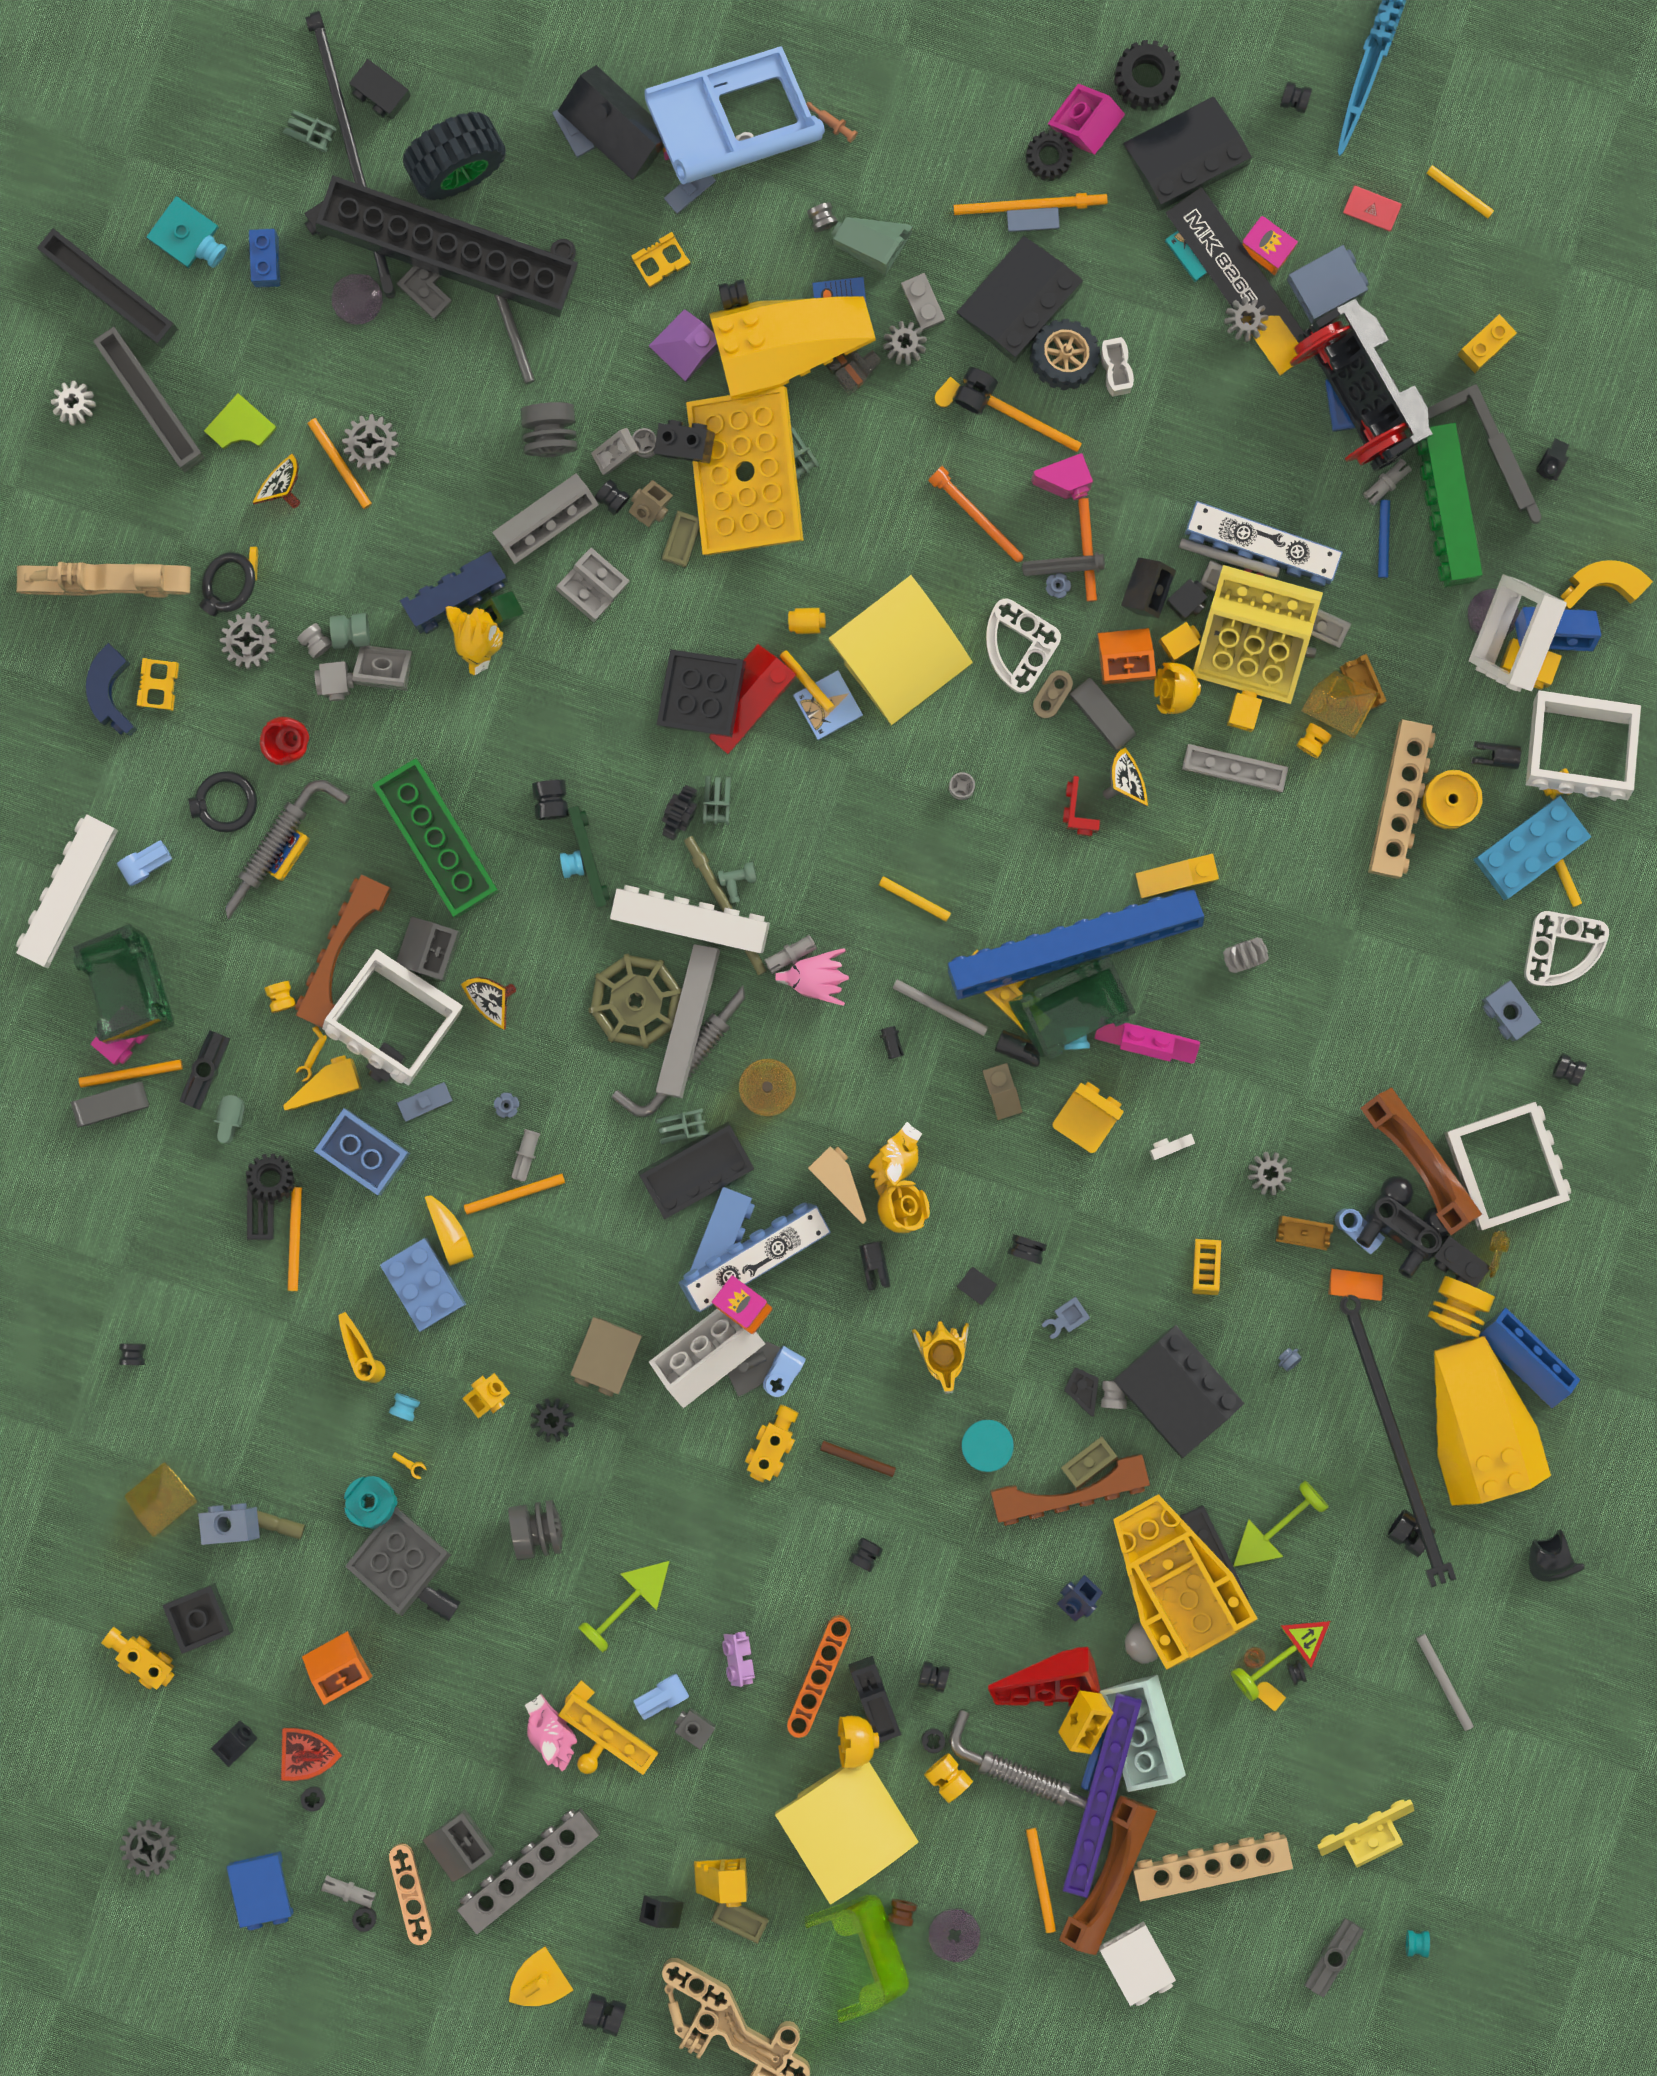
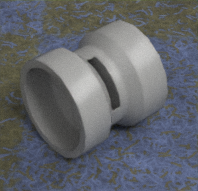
(644, 438)
(315, 641)
(963, 782)
(1113, 1396)

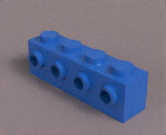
(1529, 1358)

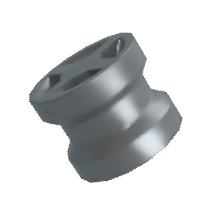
(822, 217)

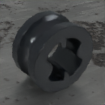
(1296, 1672)
(941, 1740)
(308, 1792)
(369, 1925)

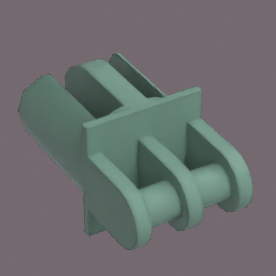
(310, 131)
(805, 467)
(716, 803)
(229, 1116)
(698, 1122)

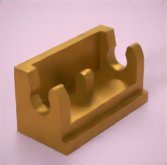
(1362, 672)
(1303, 1232)

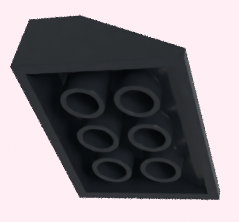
(1187, 153)
(1020, 298)
(1178, 1391)

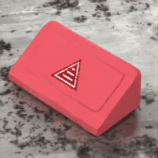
(1372, 208)

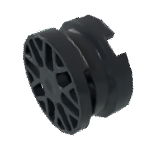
(1027, 1249)

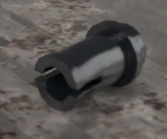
(892, 1042)

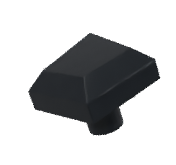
(1083, 1389)

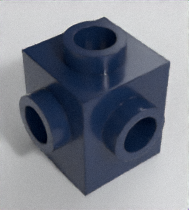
(1079, 1598)

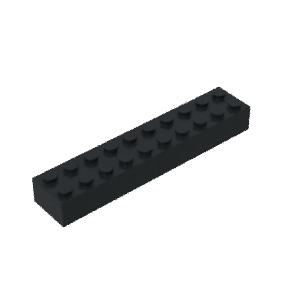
(446, 246)

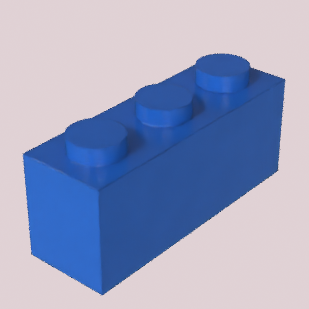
(1576, 630)

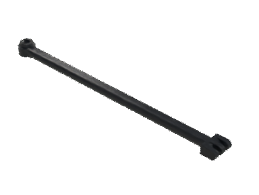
(316, 24)
(1397, 1446)

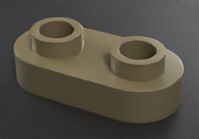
(1052, 695)

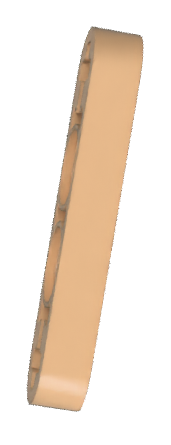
(413, 1893)

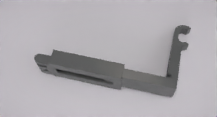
(1498, 446)

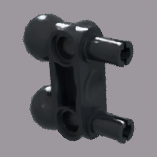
(1403, 1225)

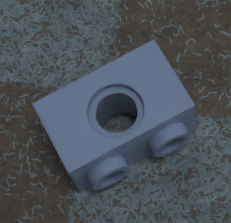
(1524, 1018)
(215, 1529)

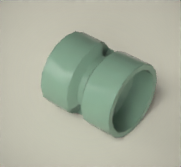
(349, 631)

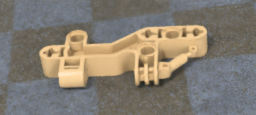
(91, 579)
(767, 2053)

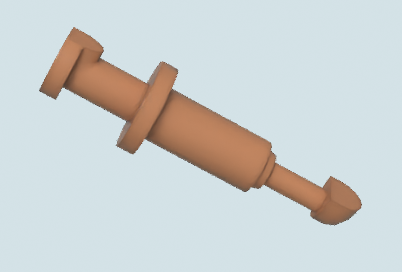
(838, 126)

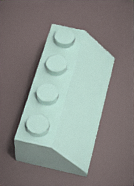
(1153, 1750)

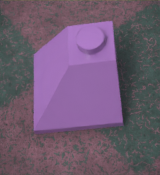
(685, 344)

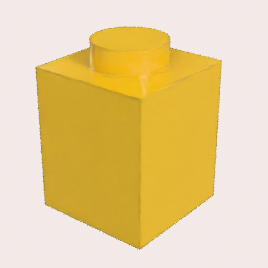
(1180, 641)
(1244, 711)

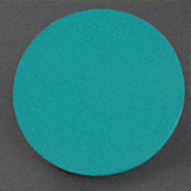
(987, 1445)

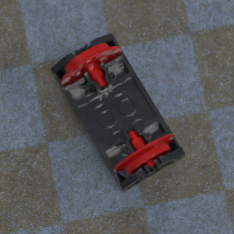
(1364, 384)

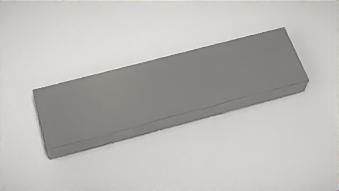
(1235, 768)

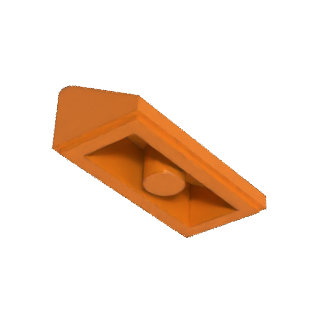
(1356, 1283)

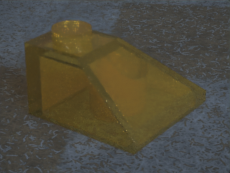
(1340, 703)
(160, 1499)

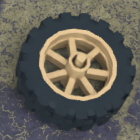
(1074, 334)

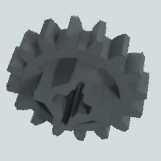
(145, 1837)

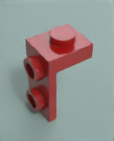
(1084, 826)

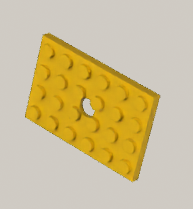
(766, 507)

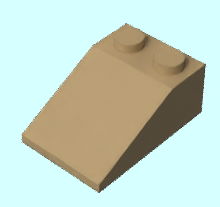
(837, 1177)

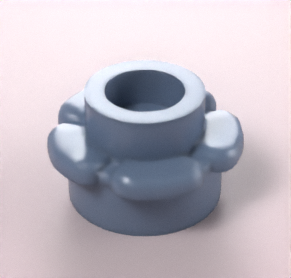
(1051, 587)
(499, 1105)
(1289, 1359)

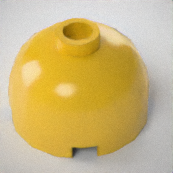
(1176, 687)
(903, 1207)
(856, 1741)

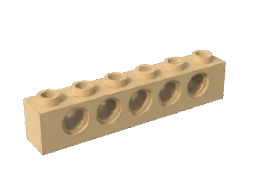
(1407, 733)
(1277, 1861)

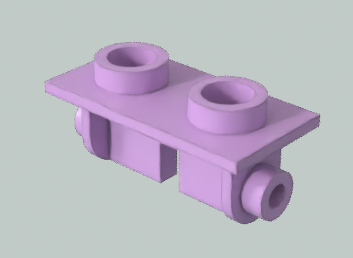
(734, 1647)

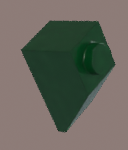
(503, 609)

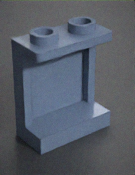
(1327, 283)

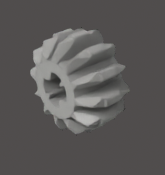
(1245, 328)
(895, 346)
(1245, 955)
(1272, 1181)

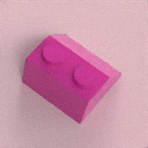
(1087, 118)
(1065, 478)

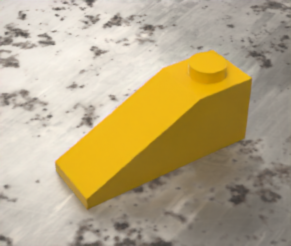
(1177, 876)
(329, 1082)

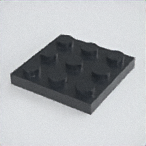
(701, 693)

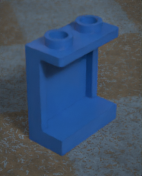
(259, 1890)

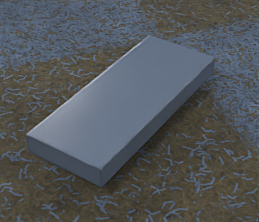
(577, 141)
(687, 193)
(1033, 219)
(424, 1101)

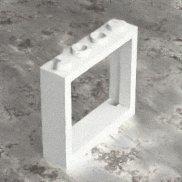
(1535, 642)
(1584, 708)
(412, 984)
(1467, 1178)

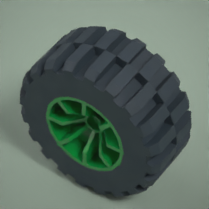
(454, 155)

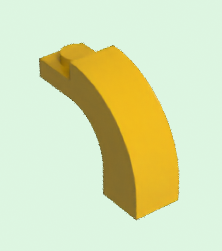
(1614, 574)

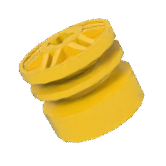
(1461, 1307)

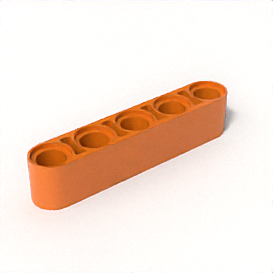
(812, 1687)

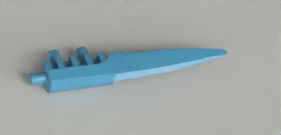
(1375, 48)

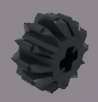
(548, 1428)

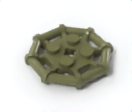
(621, 998)

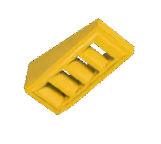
(1202, 1288)

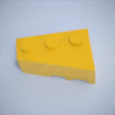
(722, 1880)

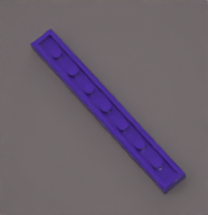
(1102, 1795)

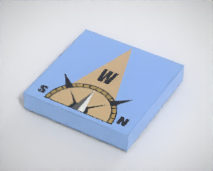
(845, 708)

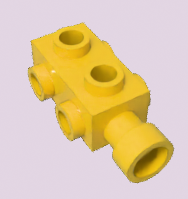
(771, 1452)
(146, 1659)

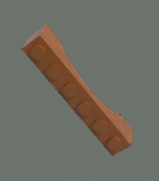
(365, 899)
(1451, 1199)
(1126, 1475)
(1089, 1924)

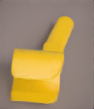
(409, 1464)

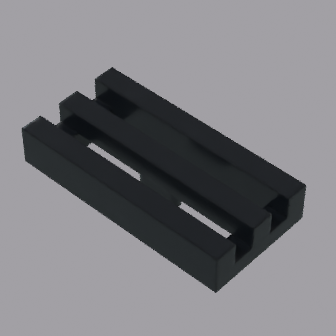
(250, 1219)

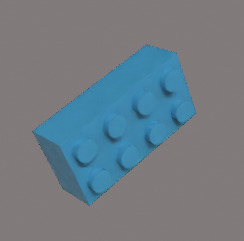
(1532, 848)

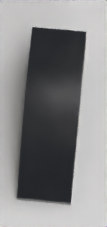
(874, 1698)

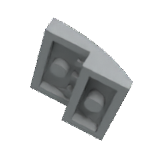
(592, 585)

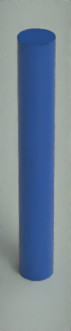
(1384, 532)

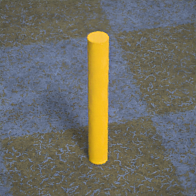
(1460, 192)
(805, 679)
(1568, 883)
(914, 898)

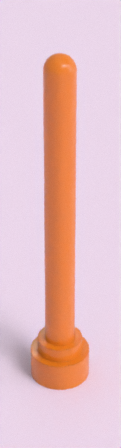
(942, 480)

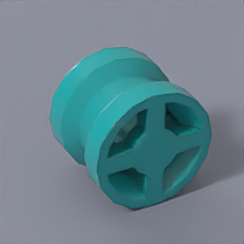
(1417, 1943)

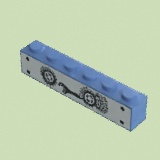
(1263, 543)
(755, 1256)

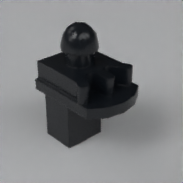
(1553, 460)

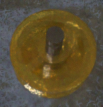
(767, 1087)

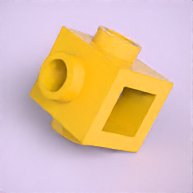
(486, 1395)

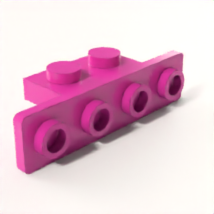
(1149, 1042)

